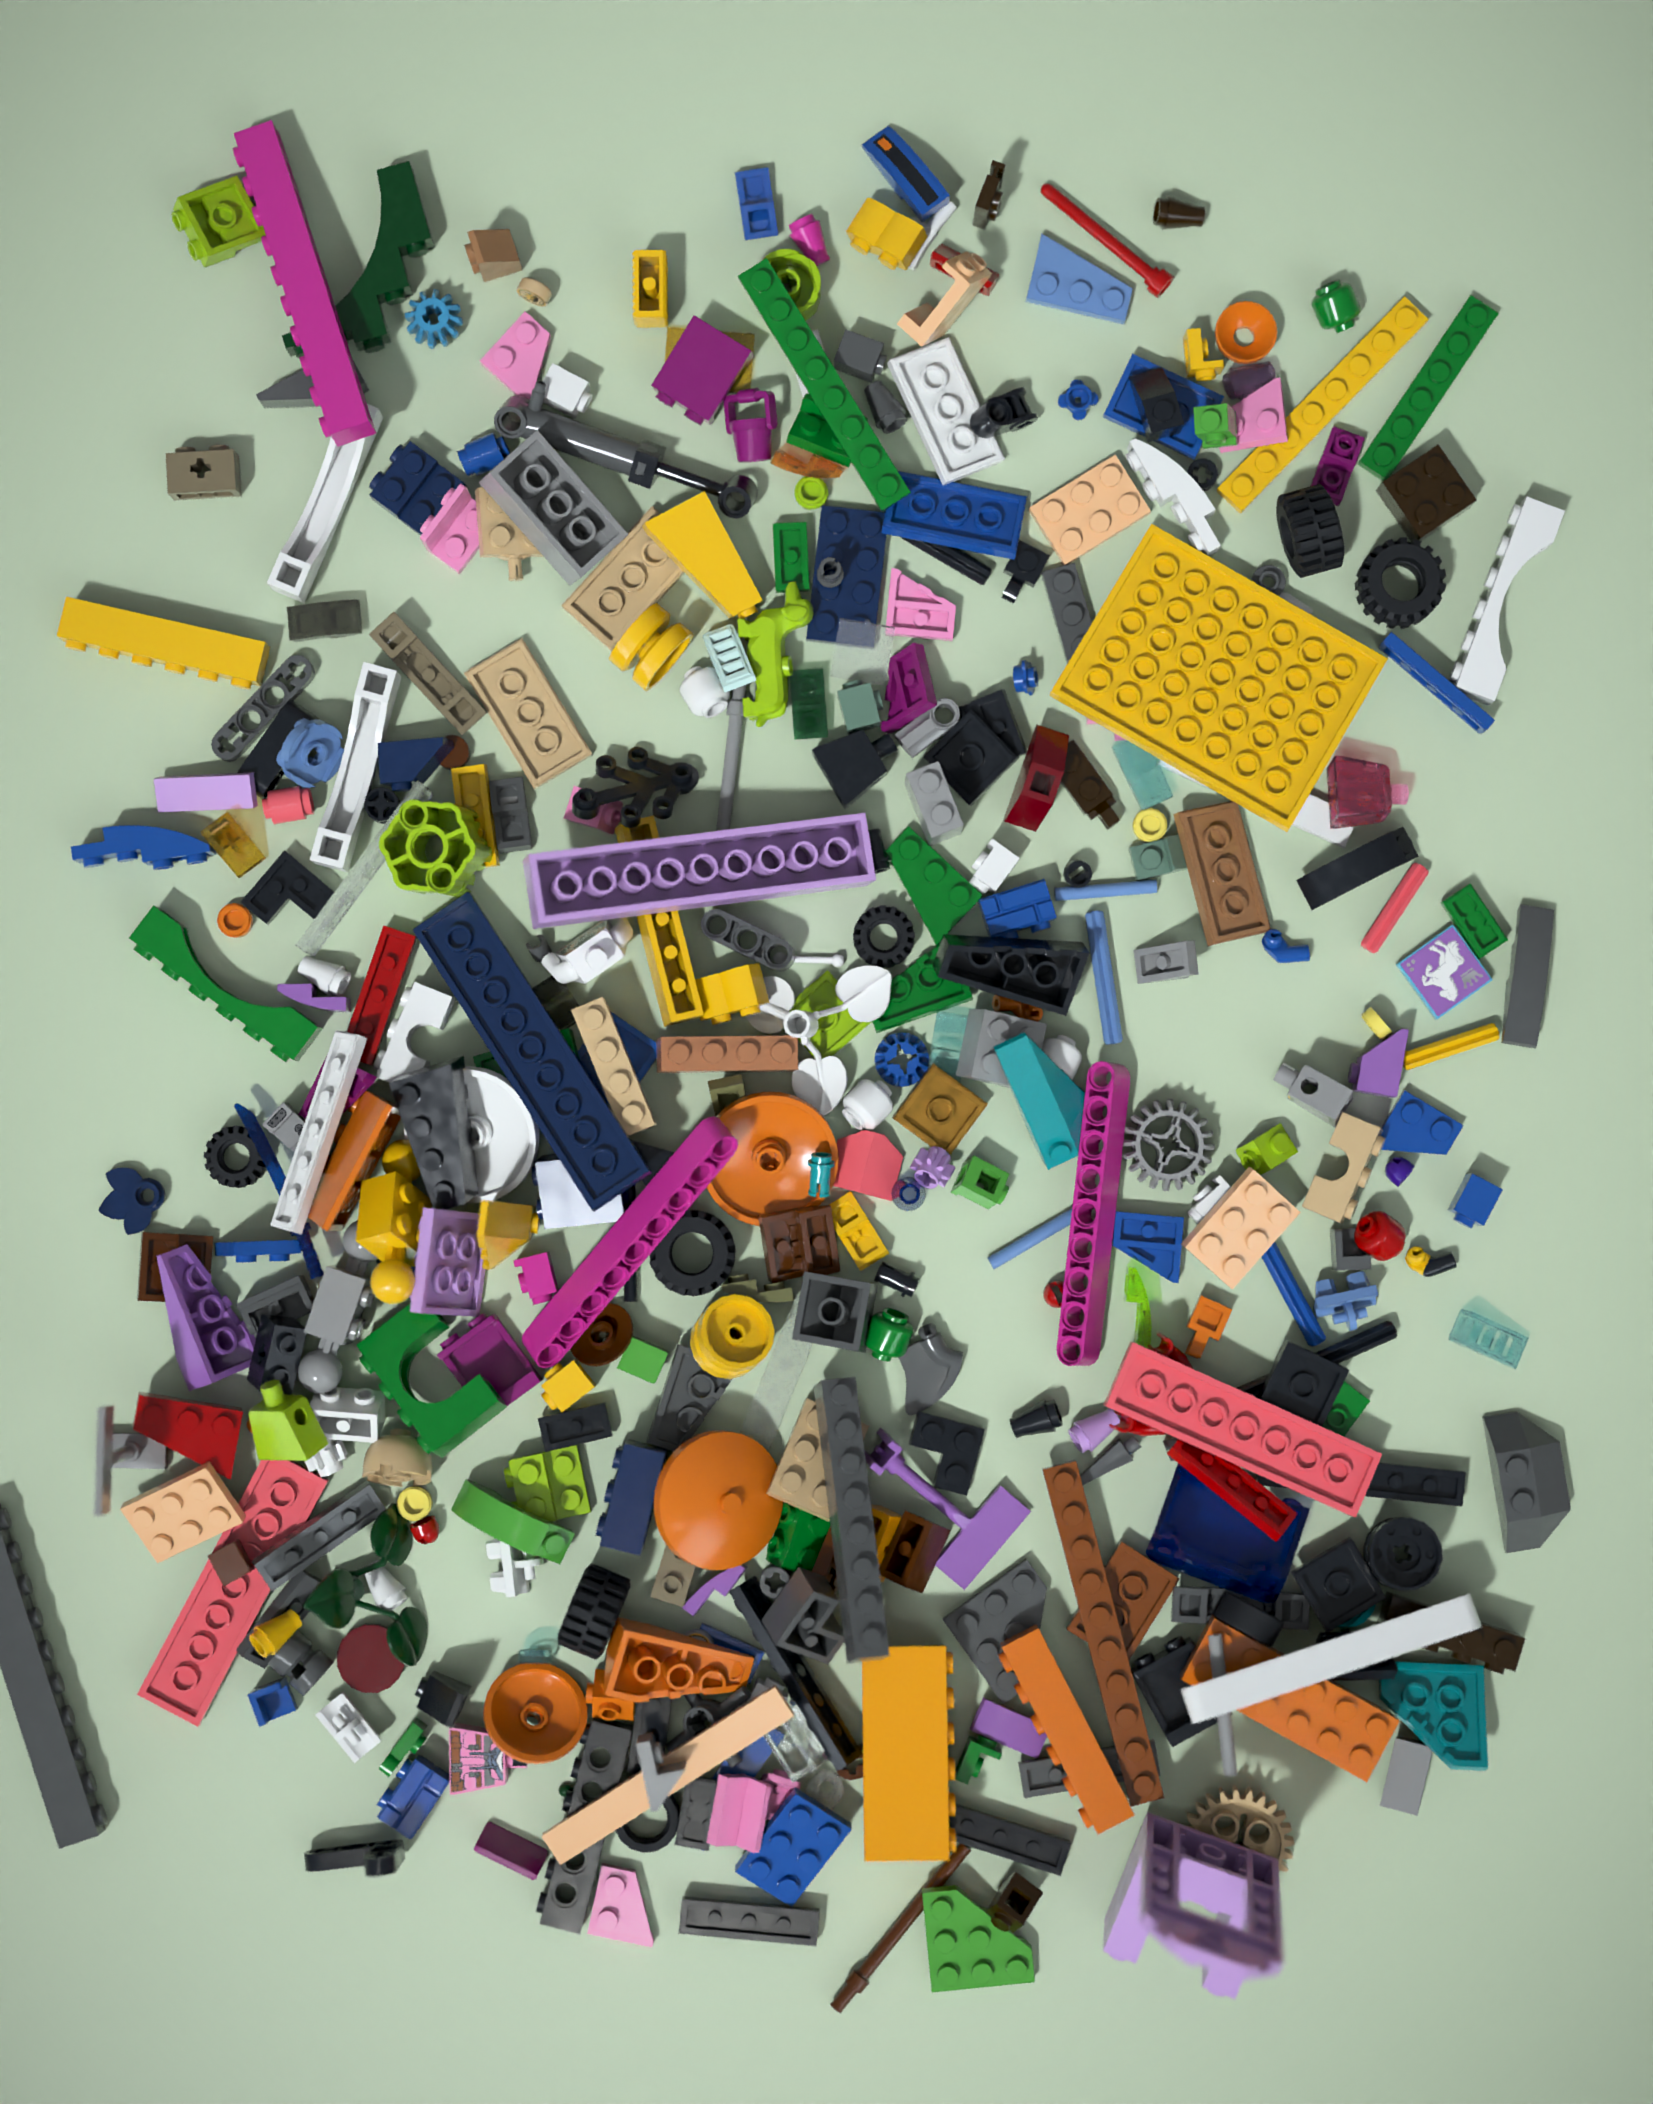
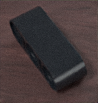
(264, 755)

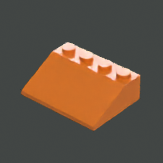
(353, 1159)

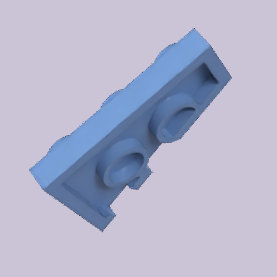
(1075, 285)

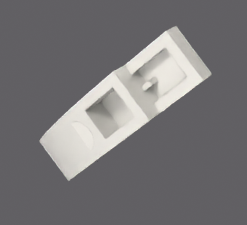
(1170, 482)

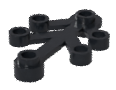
(677, 778)

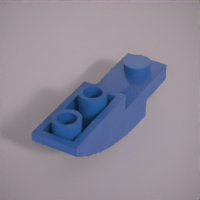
(155, 844)

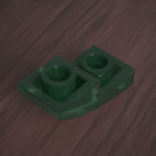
(808, 703)

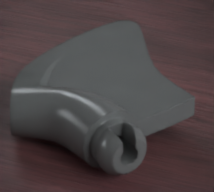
(928, 1369)

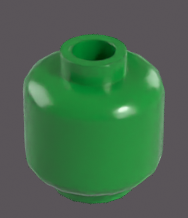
(1336, 306)
(889, 1334)

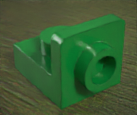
(970, 1762)

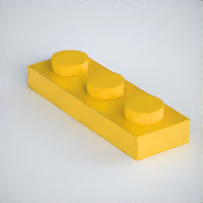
(473, 792)

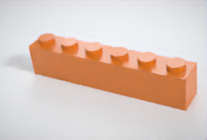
(1066, 1729)

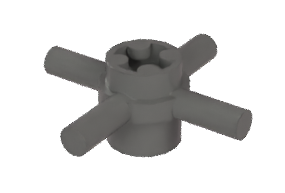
(711, 1710)

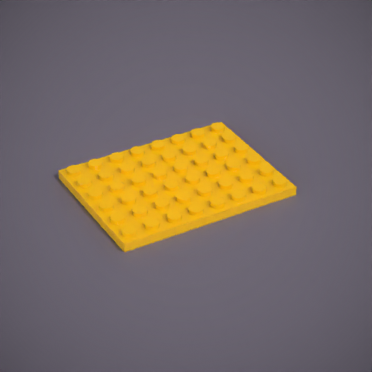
(1218, 677)

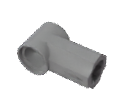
(926, 729)

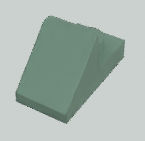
(1157, 858)

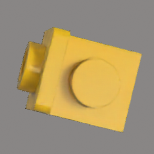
(1194, 352)

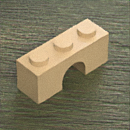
(1336, 1197)

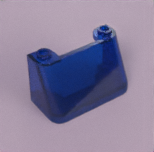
(1218, 1544)

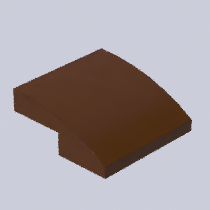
(799, 1242)
(155, 1244)

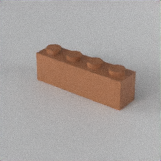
(727, 1054)

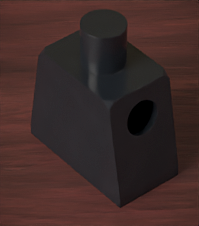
(853, 764)

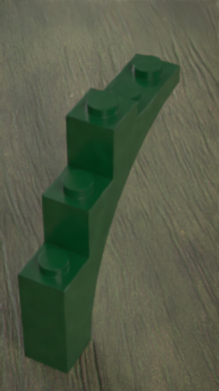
(385, 278)

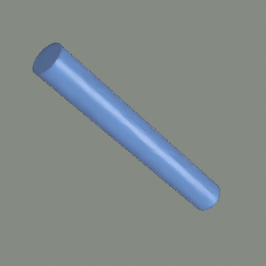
(1105, 890)
(1030, 1239)

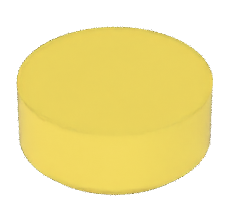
(1149, 825)
(1376, 1024)
(414, 1503)

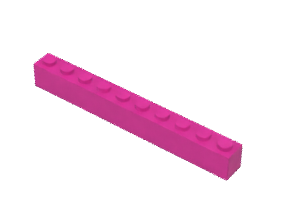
(304, 284)

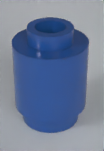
(483, 454)

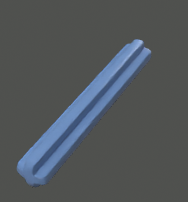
(1103, 977)

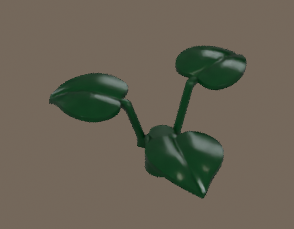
(341, 1590)

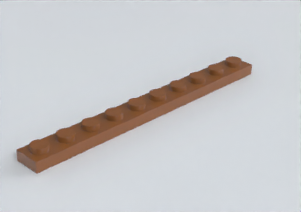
(1103, 1633)

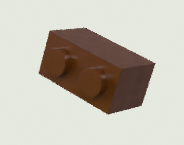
(913, 1552)

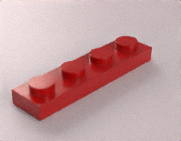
(381, 989)
(1236, 1488)

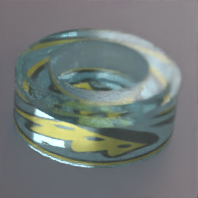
(534, 1656)

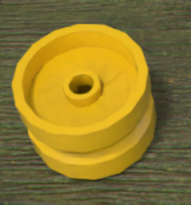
(651, 646)
(732, 1336)

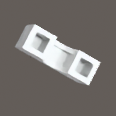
(421, 1008)

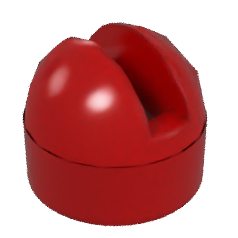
(1049, 1295)
(425, 1530)

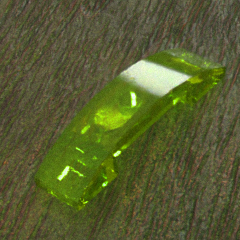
(1135, 1292)

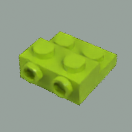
(217, 221)
(549, 1483)

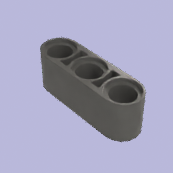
(731, 939)

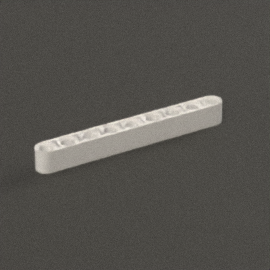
(1331, 1658)

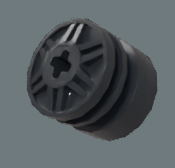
(1422, 1549)

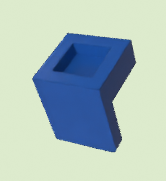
(272, 1701)

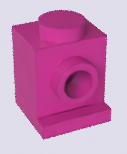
(537, 1277)

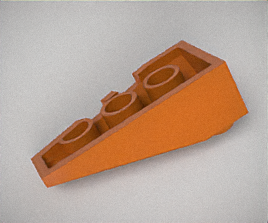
(661, 1663)

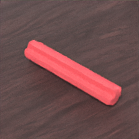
(1394, 907)

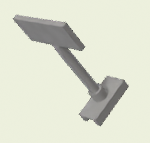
(121, 1451)

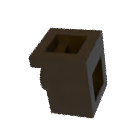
(1020, 1897)

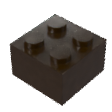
(1426, 494)

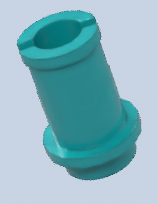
(820, 1173)

